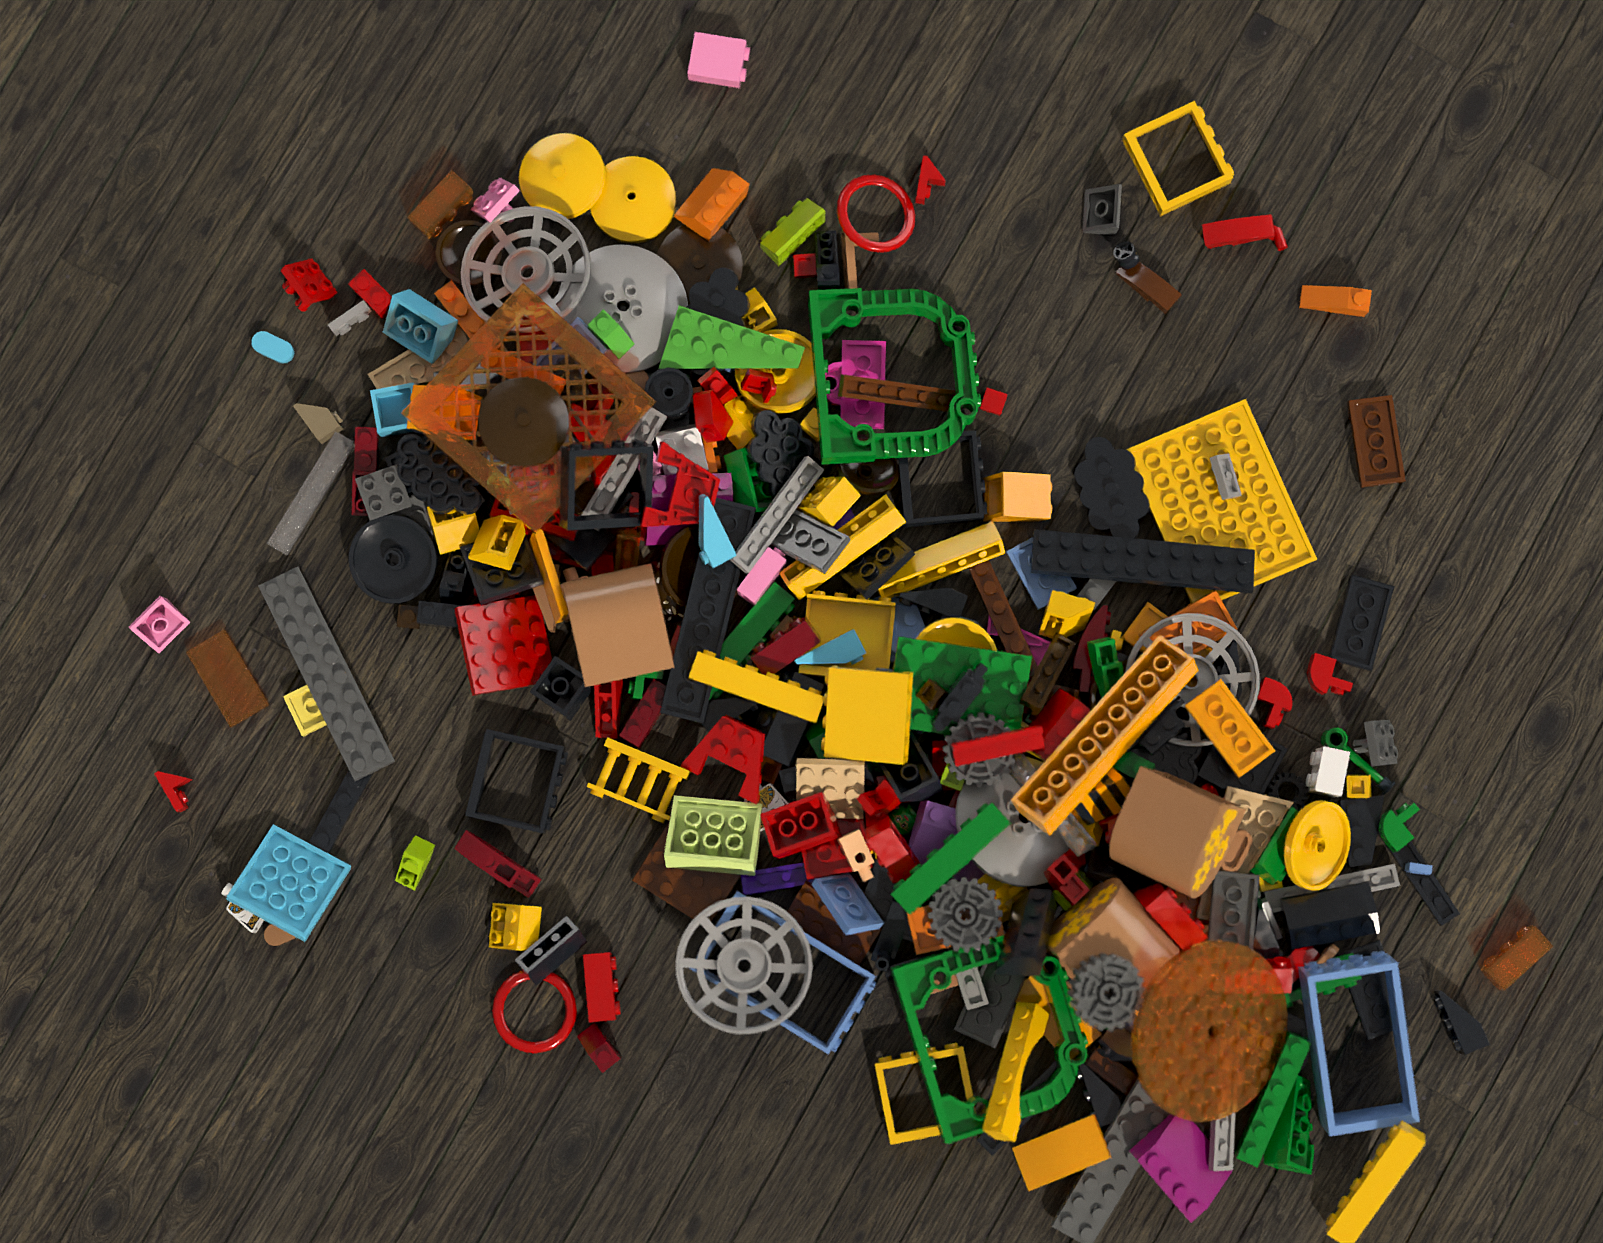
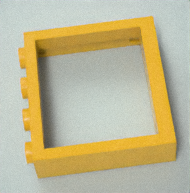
(1147, 175)
(909, 1058)

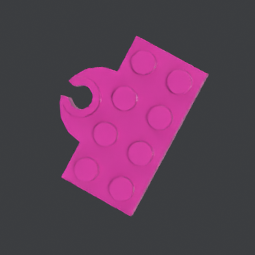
(861, 360)

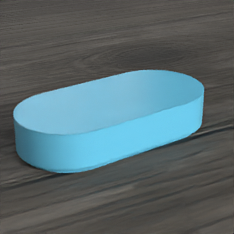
(273, 347)

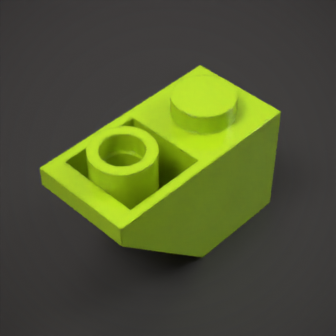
(414, 862)

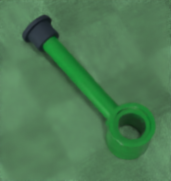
(1383, 783)

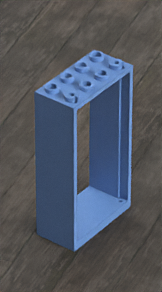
(855, 1005)
(1370, 1117)

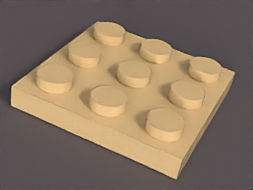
(839, 781)

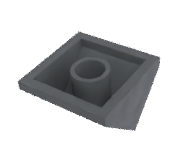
(1102, 210)

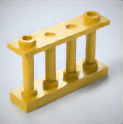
(635, 758)

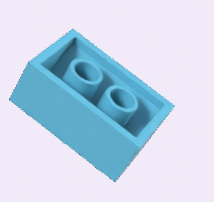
(419, 325)

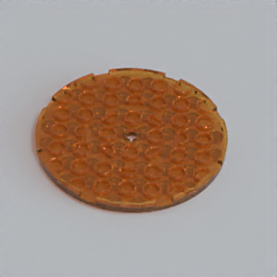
(1203, 988)

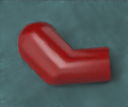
(1279, 239)

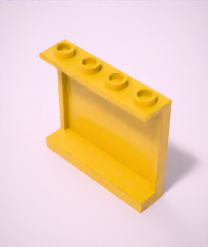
(838, 614)
(867, 715)

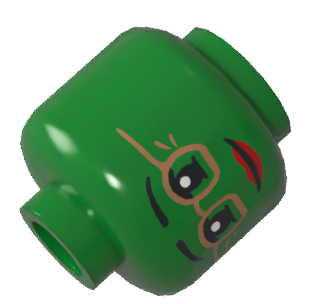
(904, 818)

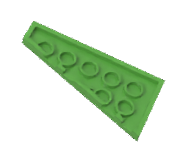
(707, 342)

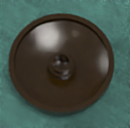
(697, 258)
(523, 422)
(679, 562)

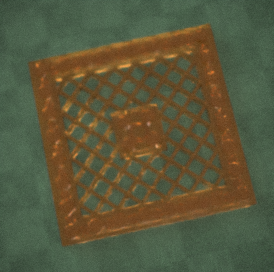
(520, 304)

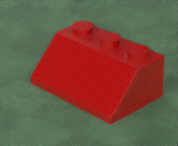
(1058, 720)
(800, 825)
(1171, 915)

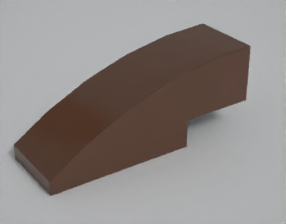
(1150, 286)

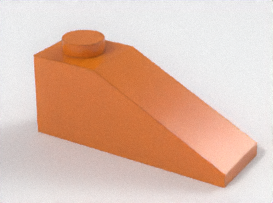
(1336, 299)

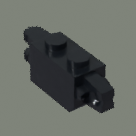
(960, 696)

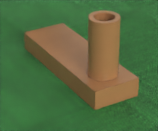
(848, 256)

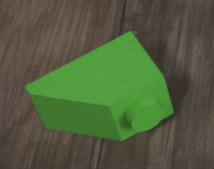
(611, 334)

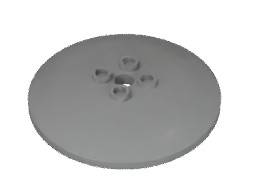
(641, 281)
(1022, 849)

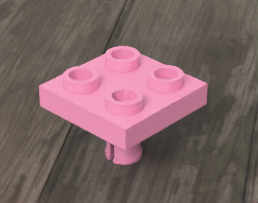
(495, 200)

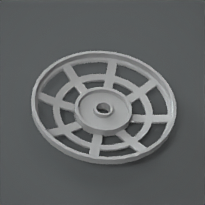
(525, 258)
(1207, 673)
(740, 950)

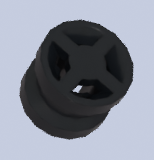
(1126, 255)

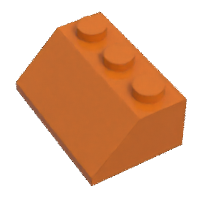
(712, 202)

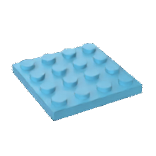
(288, 883)

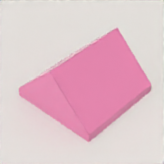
(159, 624)

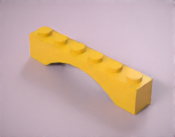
(1003, 1111)

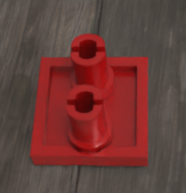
(308, 282)

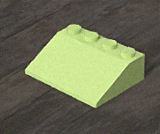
(713, 835)

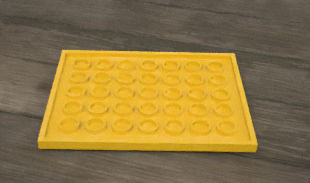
(1191, 509)

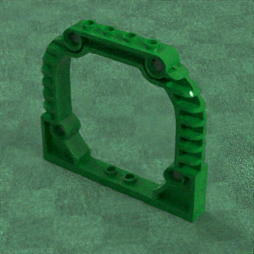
(837, 437)
(956, 1117)

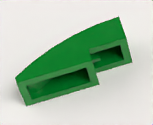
(1105, 663)

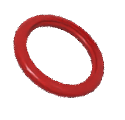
(855, 237)
(541, 1046)

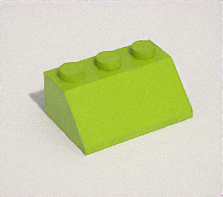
(792, 230)

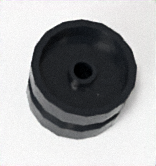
(670, 381)

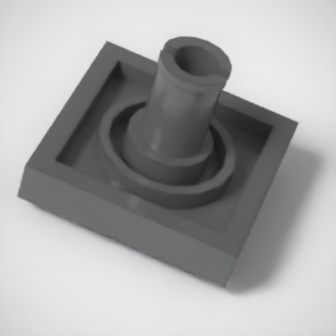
(383, 492)
(1378, 743)

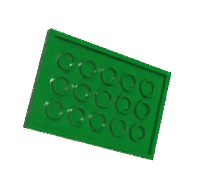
(944, 662)

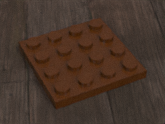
(683, 888)

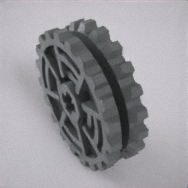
(980, 771)
(948, 920)
(1109, 1008)

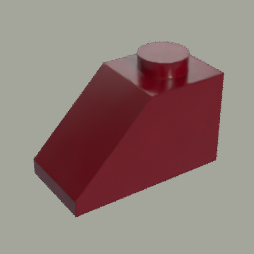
(599, 1047)

